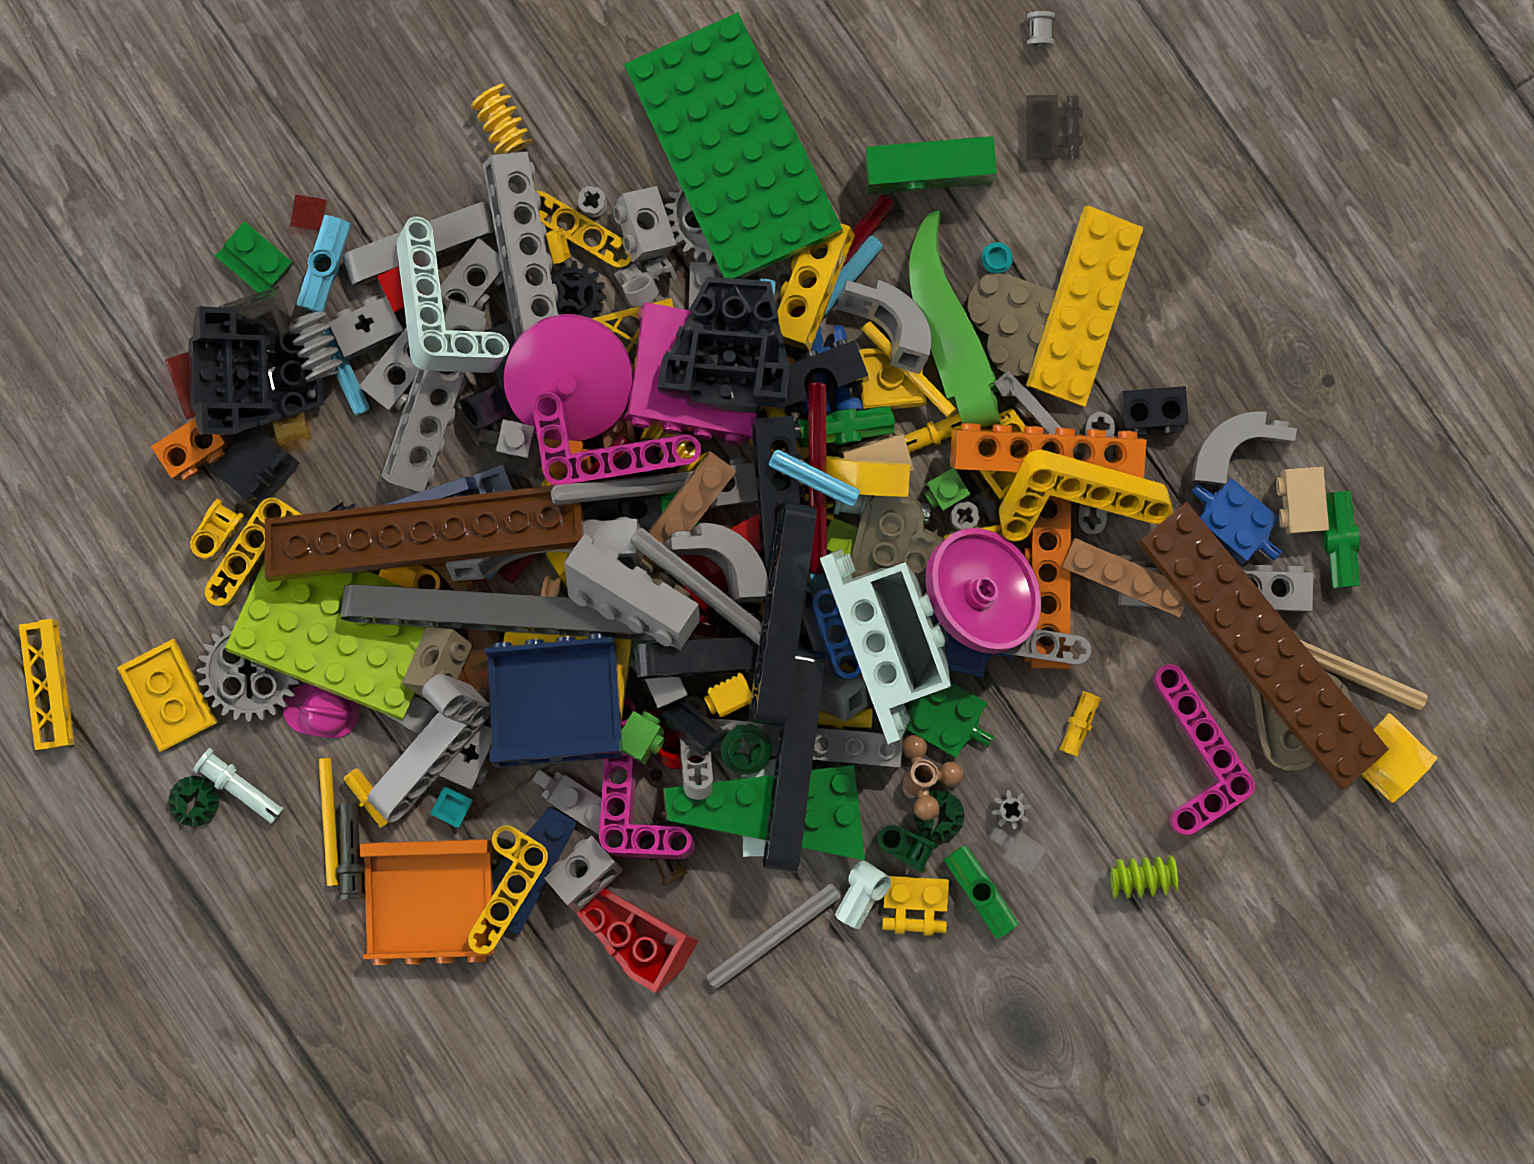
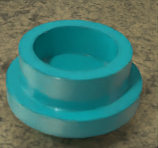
(997, 257)

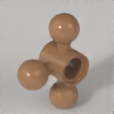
(949, 774)

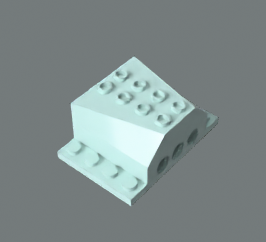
(891, 636)

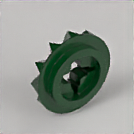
(758, 755)
(207, 796)
(944, 830)

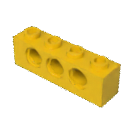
(802, 330)

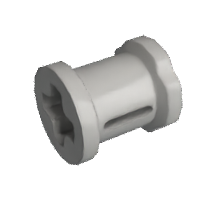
(1040, 29)
(589, 211)
(962, 507)

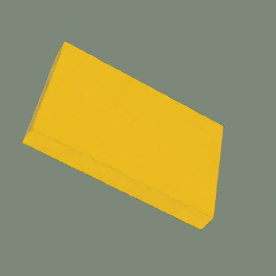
(167, 695)

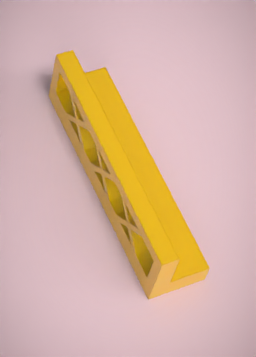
(54, 683)

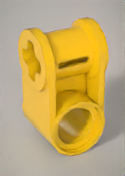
(217, 529)

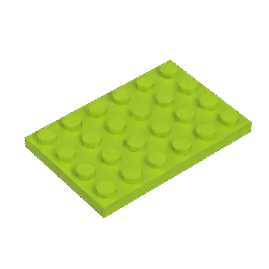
(301, 633)

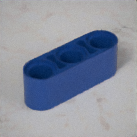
(823, 623)

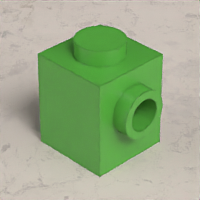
(946, 490)
(642, 736)

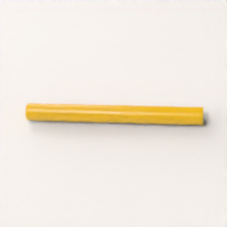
(918, 379)
(329, 823)

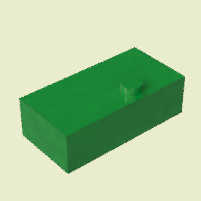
(930, 165)

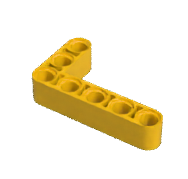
(1080, 482)

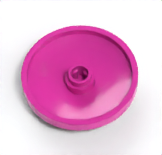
(578, 363)
(983, 590)

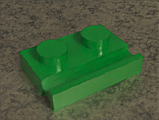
(254, 258)

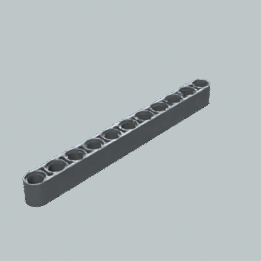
(478, 612)

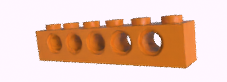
(965, 443)
(1059, 588)

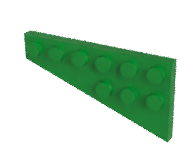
(744, 806)

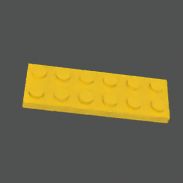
(1084, 306)

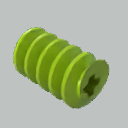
(1144, 876)

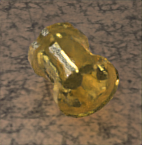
(292, 429)

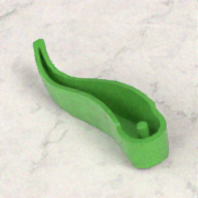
(954, 343)

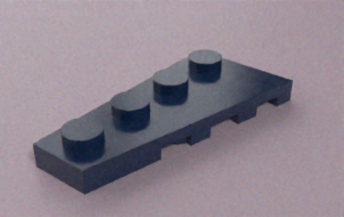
(553, 832)

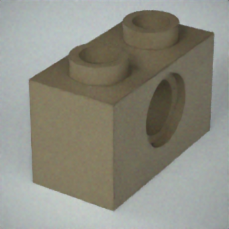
(437, 653)

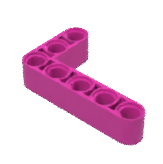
(604, 455)
(1206, 750)
(624, 823)

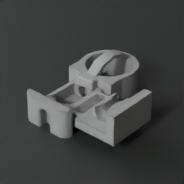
(639, 282)

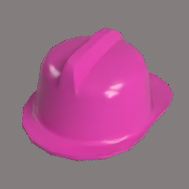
(320, 712)

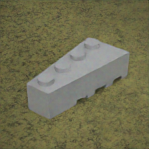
(629, 595)

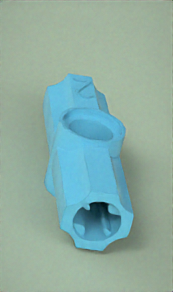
(329, 244)

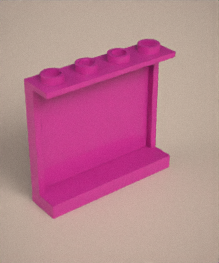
(652, 407)

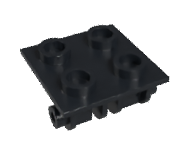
(255, 466)

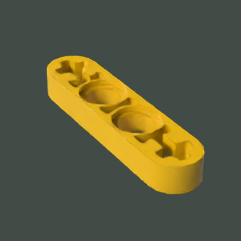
(581, 226)

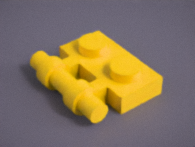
(916, 894)

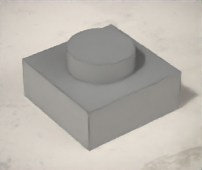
(515, 439)

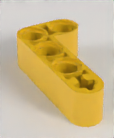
(242, 549)
(503, 893)

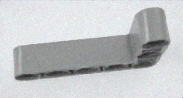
(459, 717)

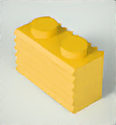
(729, 696)

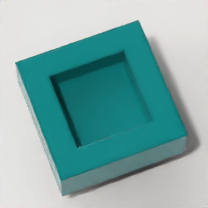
(451, 806)

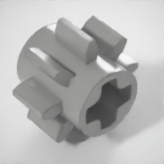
(1019, 807)

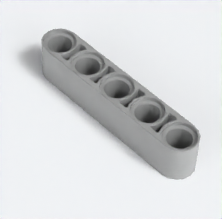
(449, 234)

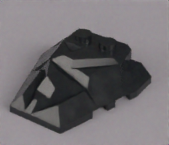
(729, 350)
(245, 373)

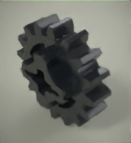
(583, 284)

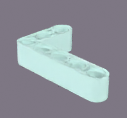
(429, 308)

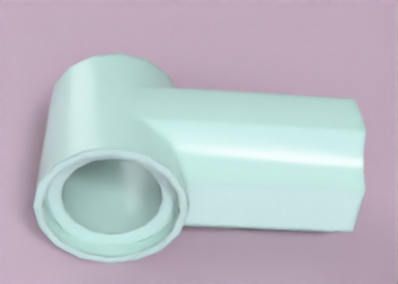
(866, 887)

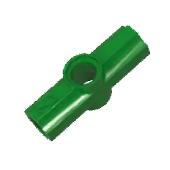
(852, 425)
(1342, 540)
(993, 908)

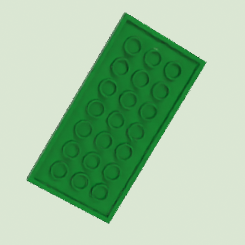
(733, 148)

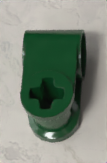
(907, 847)

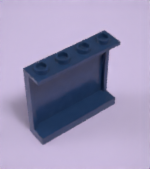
(554, 701)

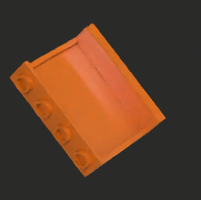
(426, 899)

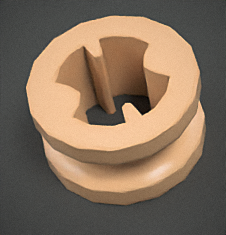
(551, 587)

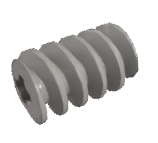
(315, 346)

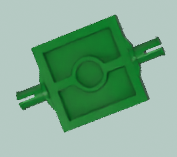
(948, 719)

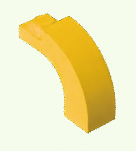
(871, 477)

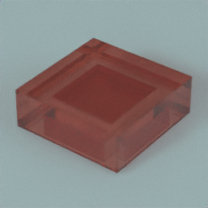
(308, 212)

